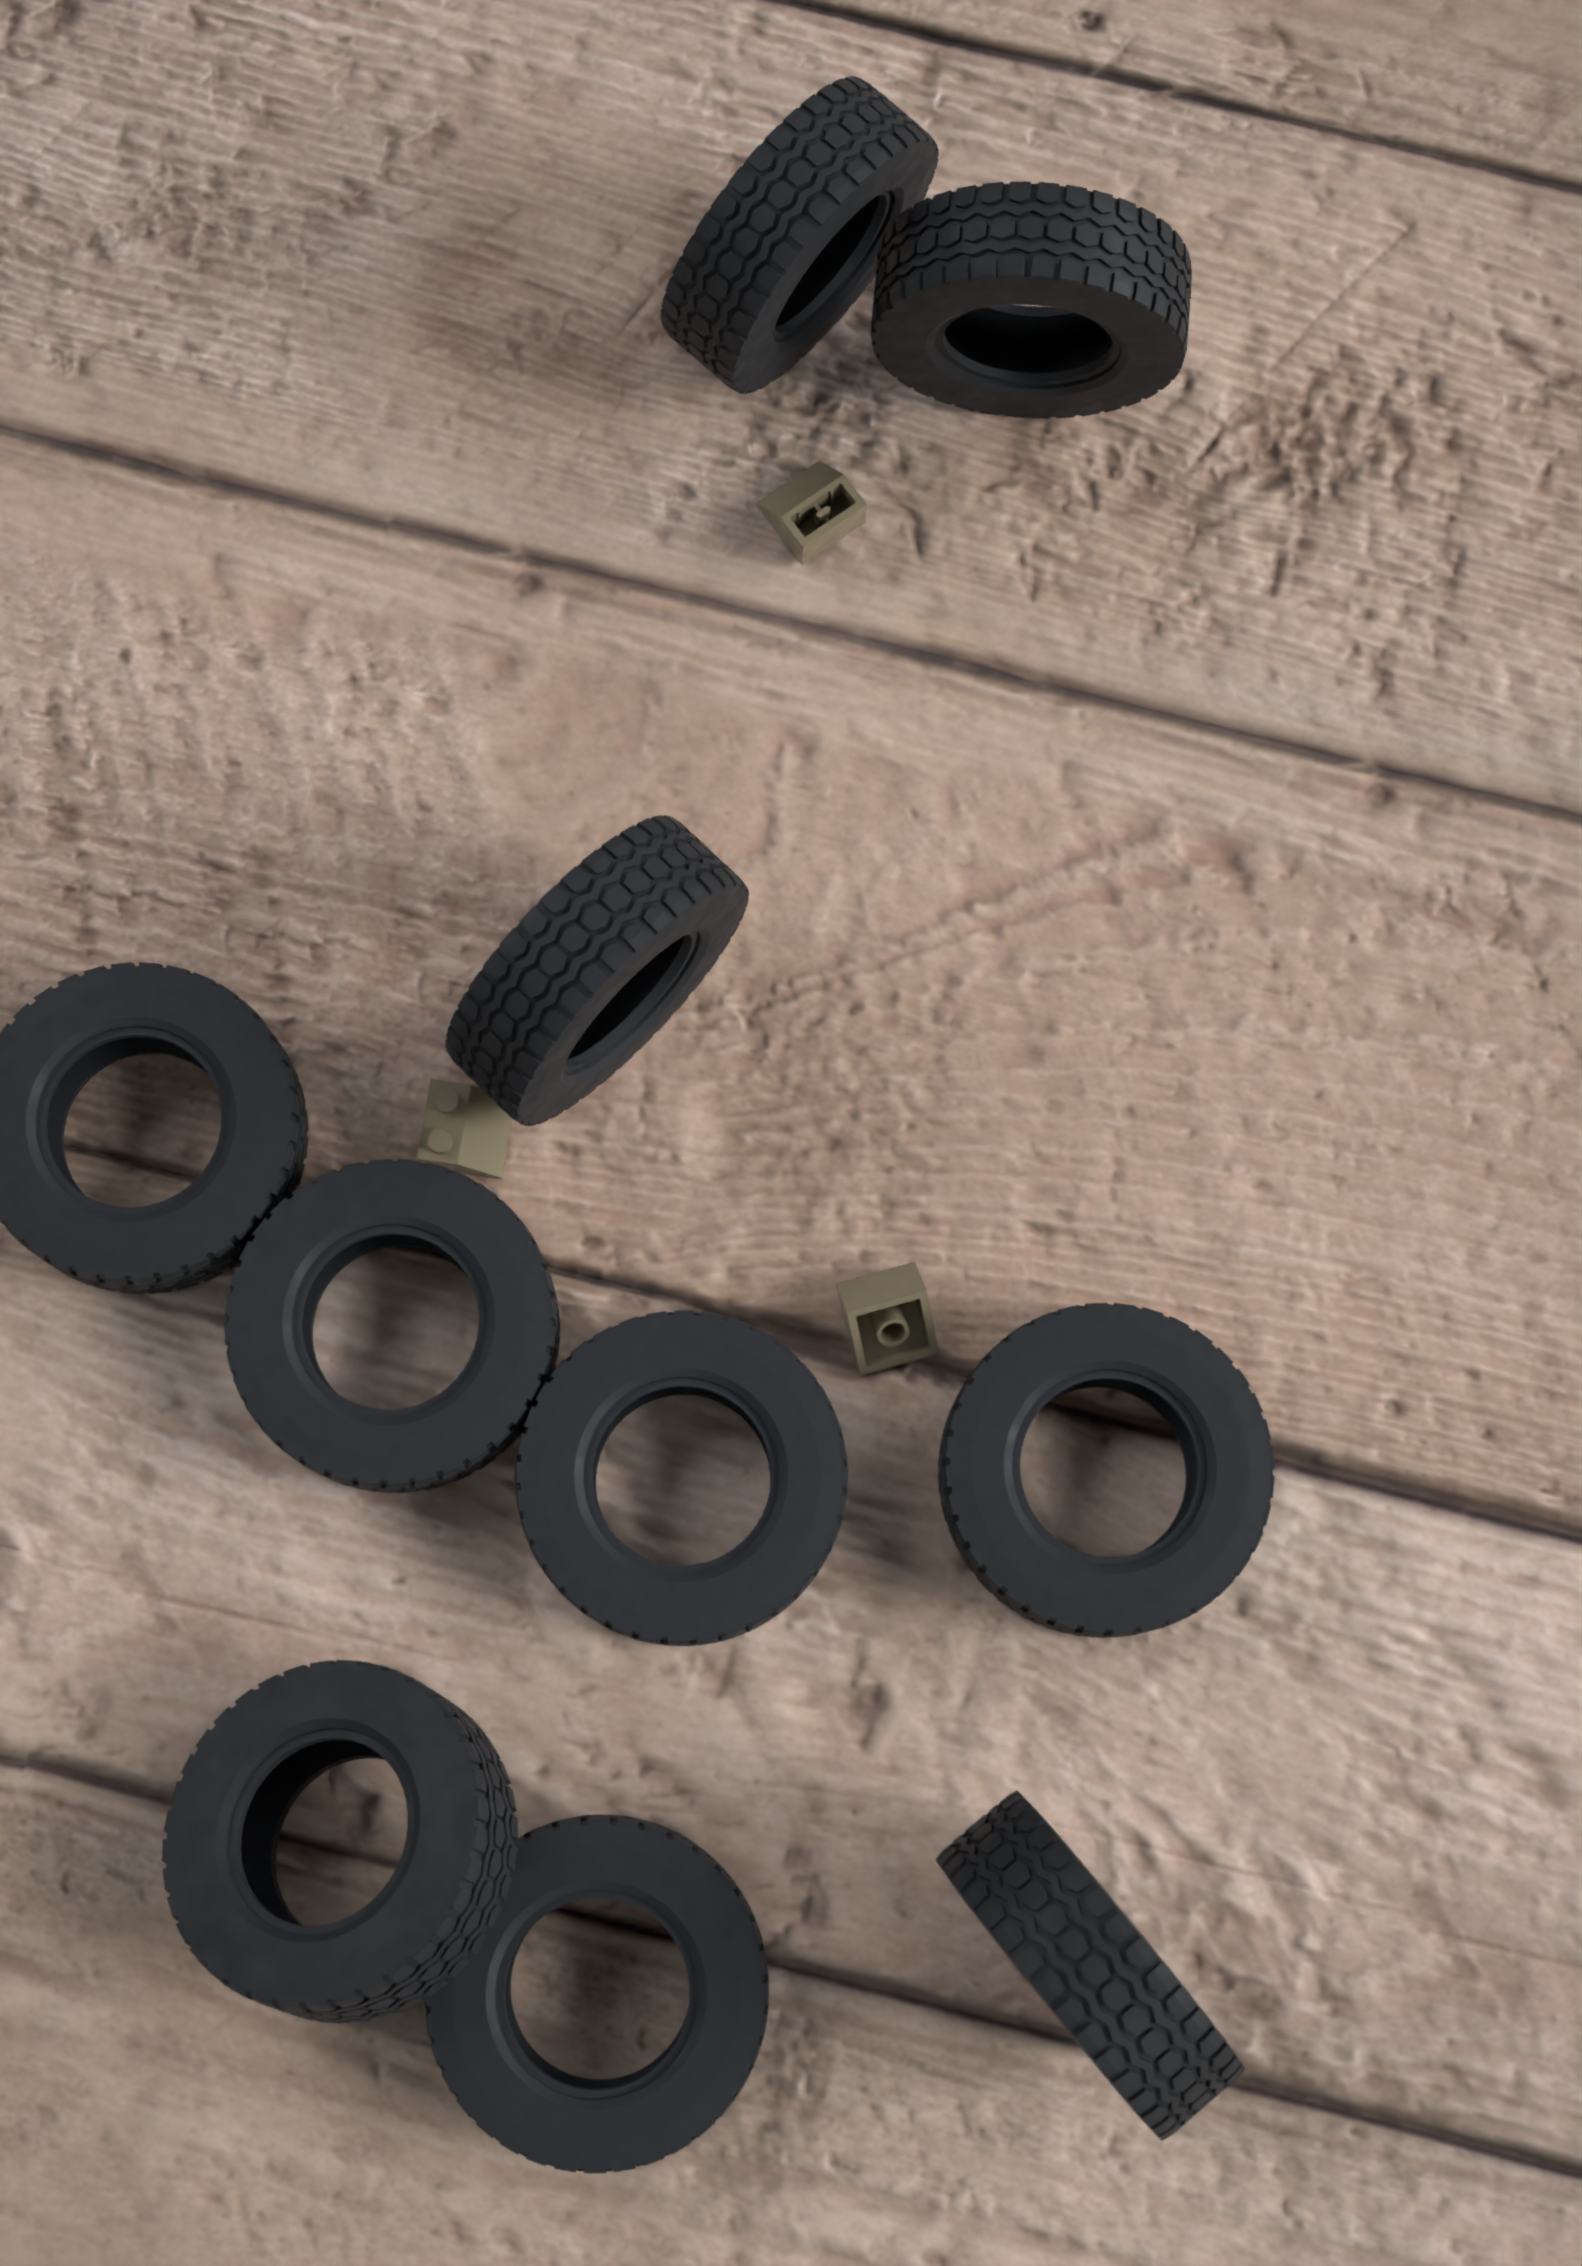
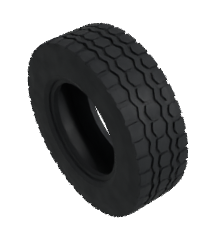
(796, 234)
(970, 255)
(595, 969)
(124, 1014)
(302, 1252)
(659, 1359)
(1222, 1452)
(231, 1820)
(1090, 1965)
(681, 2093)

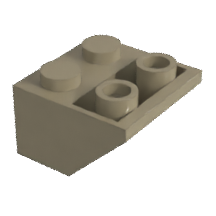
(814, 510)

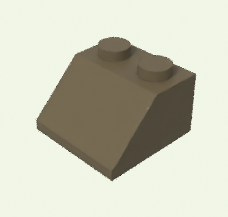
(464, 1130)
(888, 1318)

